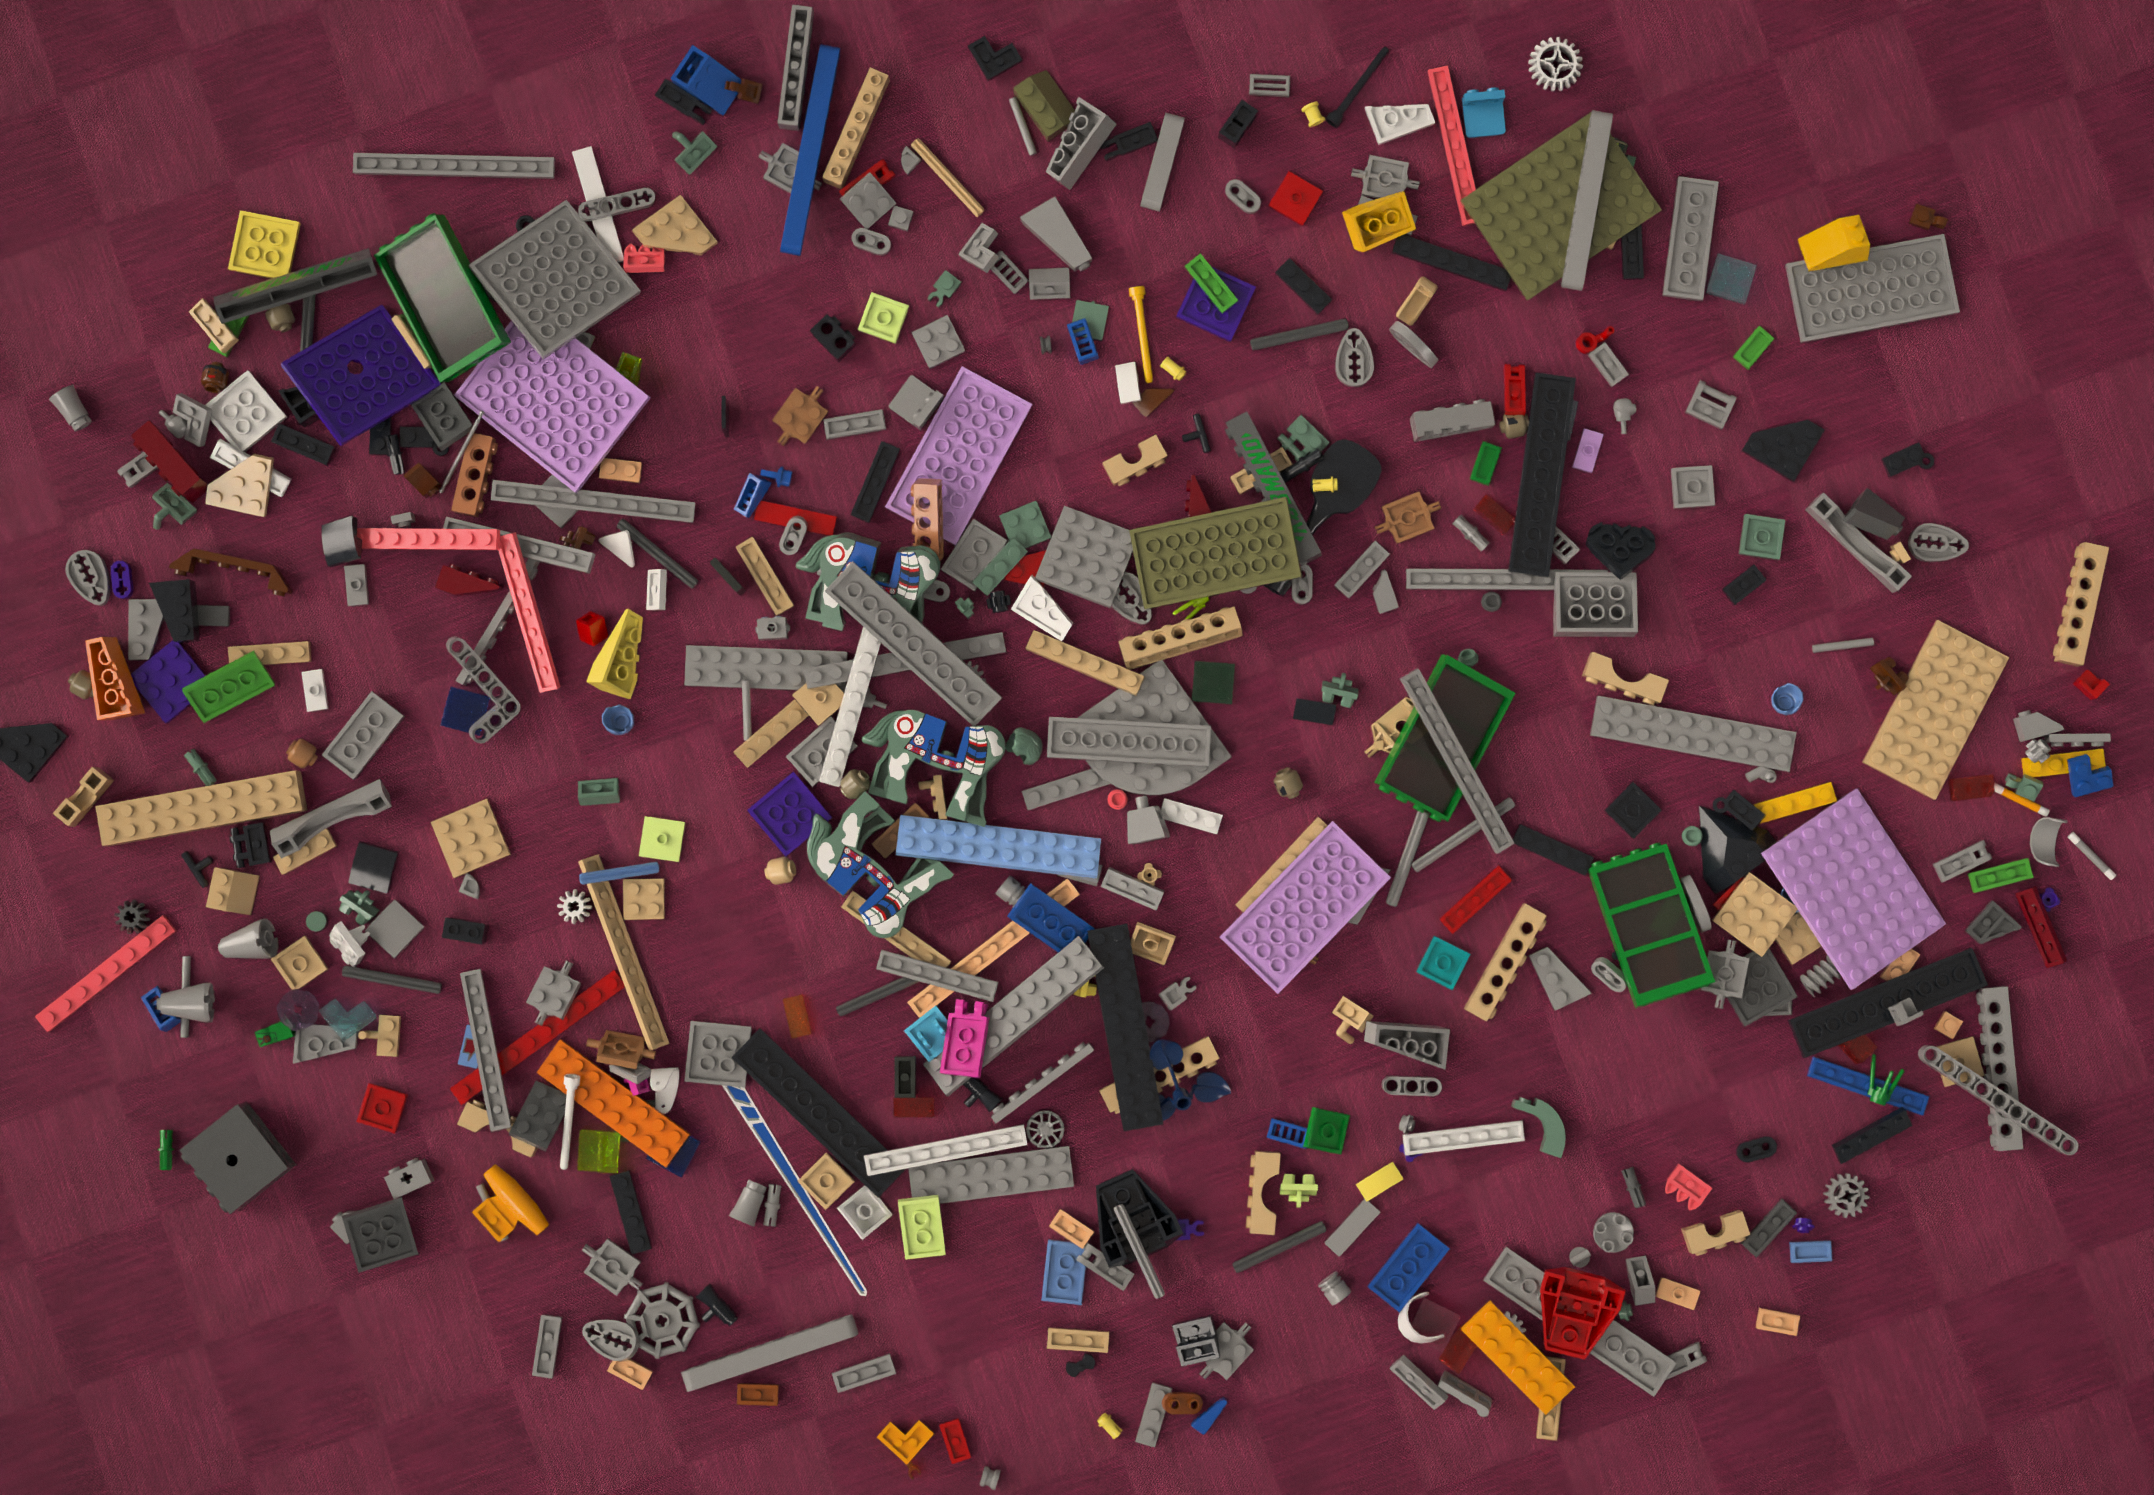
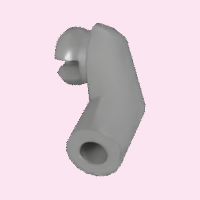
(1763, 773)

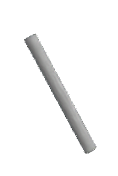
(186, 967)

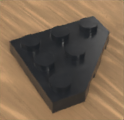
(1784, 447)
(30, 747)

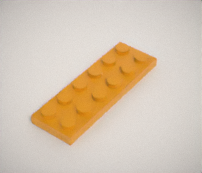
(1517, 1357)

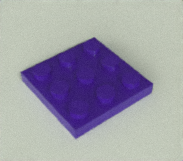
(1201, 311)
(164, 677)
(788, 813)

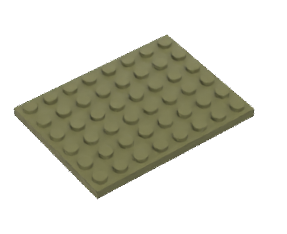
(1532, 203)

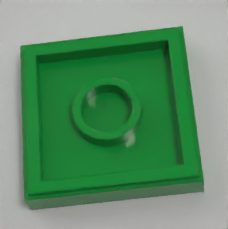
(1326, 1130)

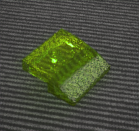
(598, 1151)

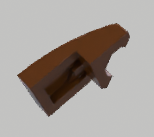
(1151, 399)

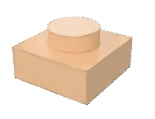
(1948, 1025)

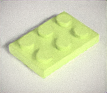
(921, 1227)

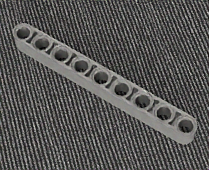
(1586, 200)
(2005, 1106)
(769, 1353)

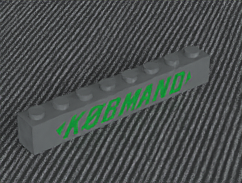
(294, 286)
(1269, 480)

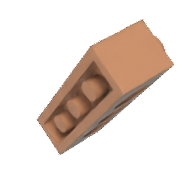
(465, 483)
(932, 491)

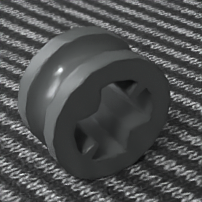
(1045, 344)

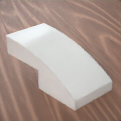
(1128, 382)

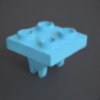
(929, 1033)

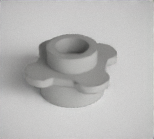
(1407, 1124)

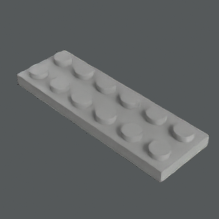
(1690, 238)
(1035, 1086)

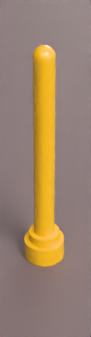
(1137, 294)

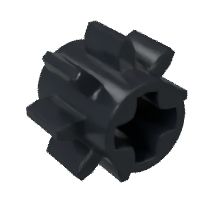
(998, 601)

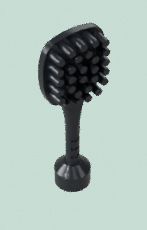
(1356, 476)

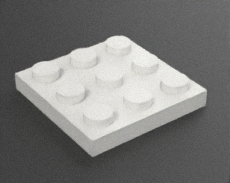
(245, 412)

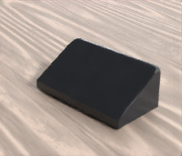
(1314, 711)

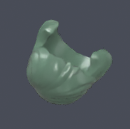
(1026, 744)

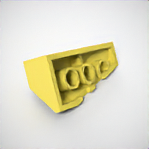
(616, 662)

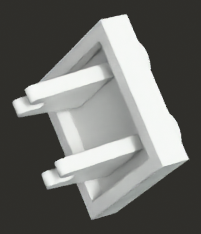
(349, 942)

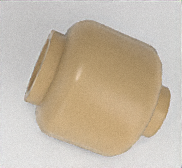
(780, 870)

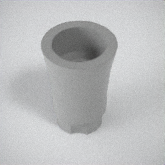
(71, 408)
(749, 1203)

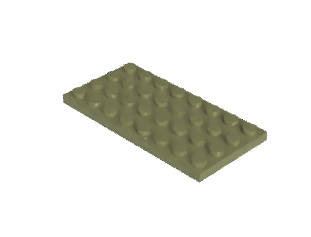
(1215, 553)

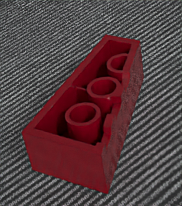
(169, 461)

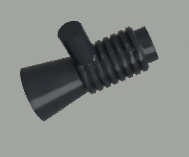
(981, 1091)
(717, 1306)

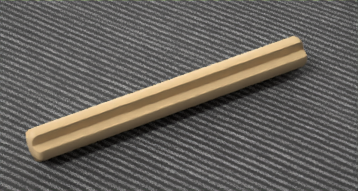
(947, 177)

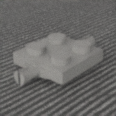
(782, 168)
(1384, 177)
(1729, 974)
(553, 993)
(612, 1266)
(1232, 1351)

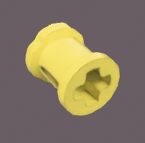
(1313, 114)

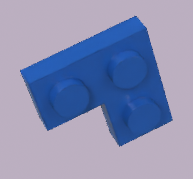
(2085, 781)

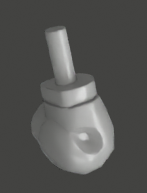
(1623, 410)
(175, 424)
(870, 701)

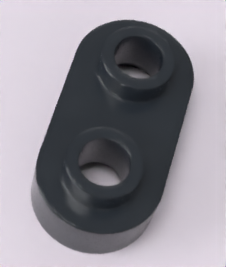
(1755, 1149)

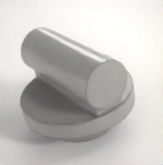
(1579, 1256)

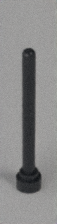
(1335, 118)

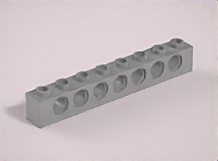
(1999, 995)

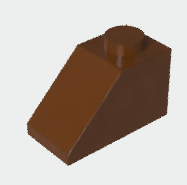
(423, 480)

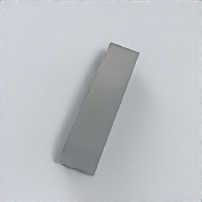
(1162, 162)

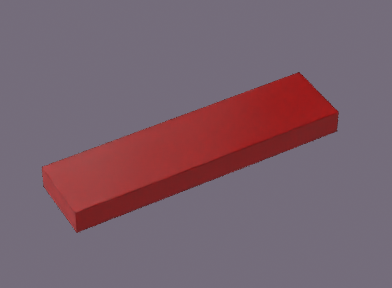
(781, 514)
(1475, 899)

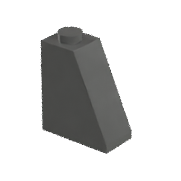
(1874, 515)

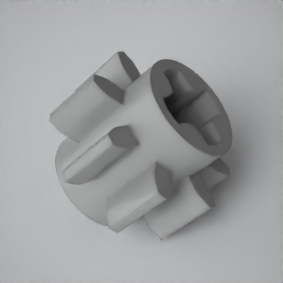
(2037, 750)

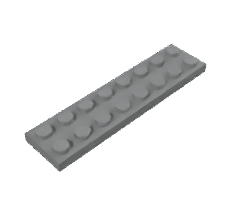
(762, 666)
(1128, 741)
(993, 1175)

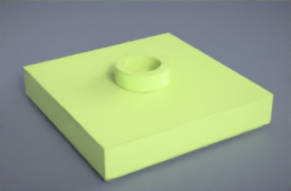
(883, 318)
(662, 839)

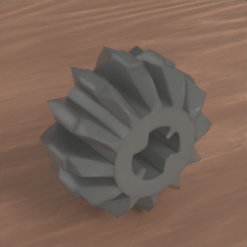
(133, 908)

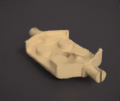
(1385, 730)

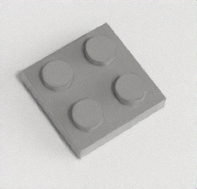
(867, 201)
(938, 342)
(1692, 487)

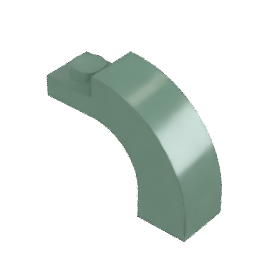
(1554, 1131)

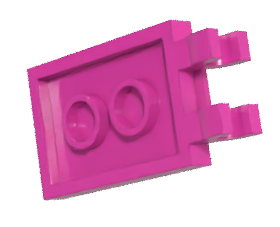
(965, 1040)

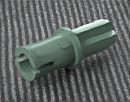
(200, 768)

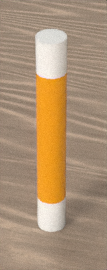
(2021, 800)

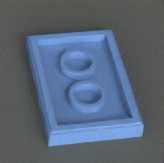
(1063, 1273)

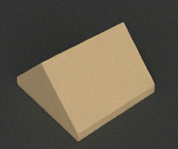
(1151, 943)

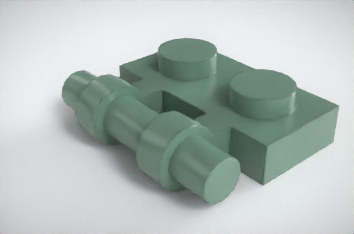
(1306, 435)

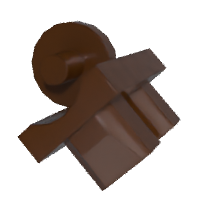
(581, 536)
(1887, 677)

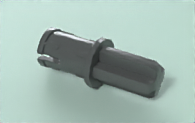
(1633, 1187)

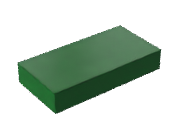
(1485, 463)

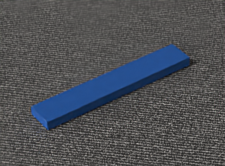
(1860, 1083)

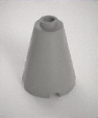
(251, 941)
(189, 1003)

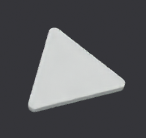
(620, 545)

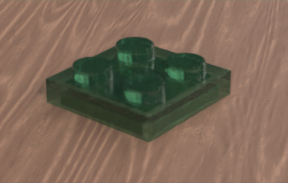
(1213, 682)

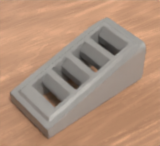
(996, 271)
(1558, 553)

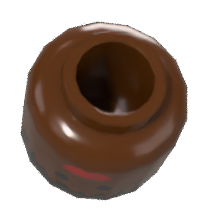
(214, 377)

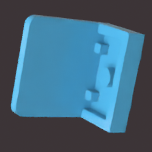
(1483, 113)

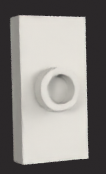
(315, 690)

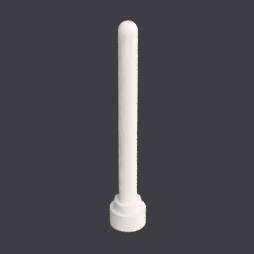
(571, 1083)

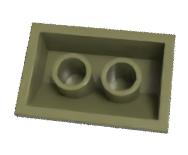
(1044, 104)

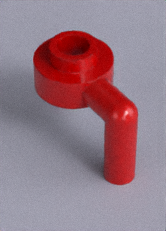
(1592, 340)

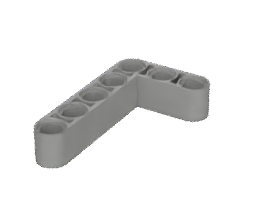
(487, 686)

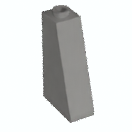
(1055, 230)

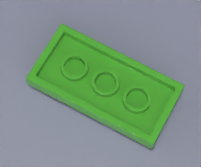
(228, 686)

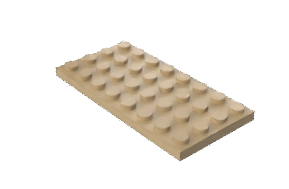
(1935, 710)

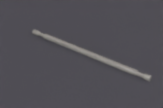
(461, 451)

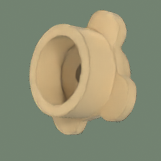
(1148, 868)

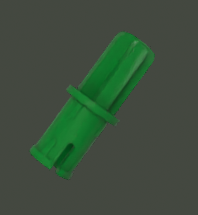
(166, 1150)

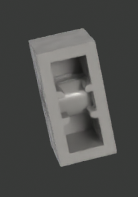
(399, 1186)

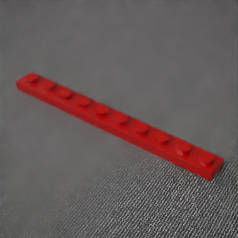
(541, 1035)

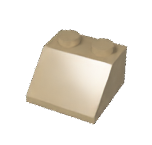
(232, 891)

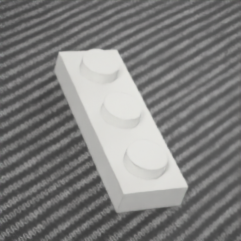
(1191, 816)

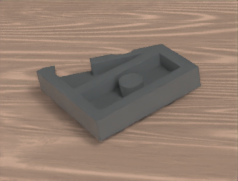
(1991, 924)

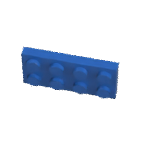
(1048, 919)
(1408, 1267)

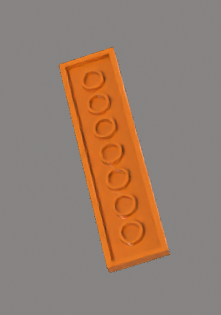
(615, 1104)

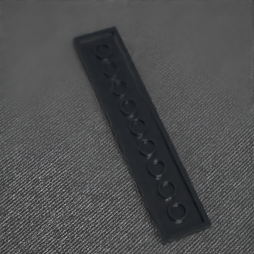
(1541, 475)
(1869, 1008)
(1125, 1028)
(813, 1108)

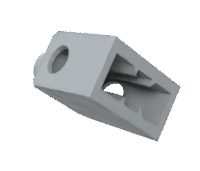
(1146, 823)

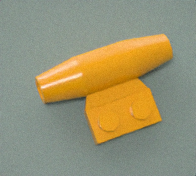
(509, 1206)

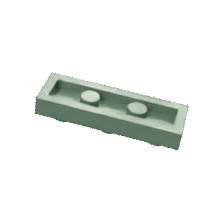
(999, 566)

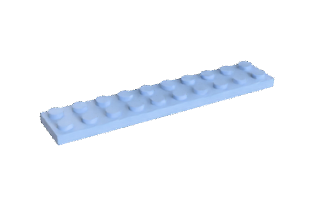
(998, 846)

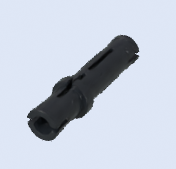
(1302, 465)

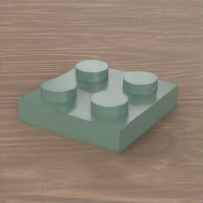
(1026, 525)
(1761, 537)

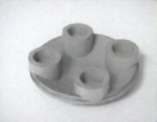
(1613, 1232)

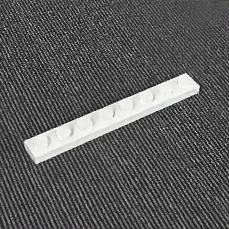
(850, 709)
(945, 1150)

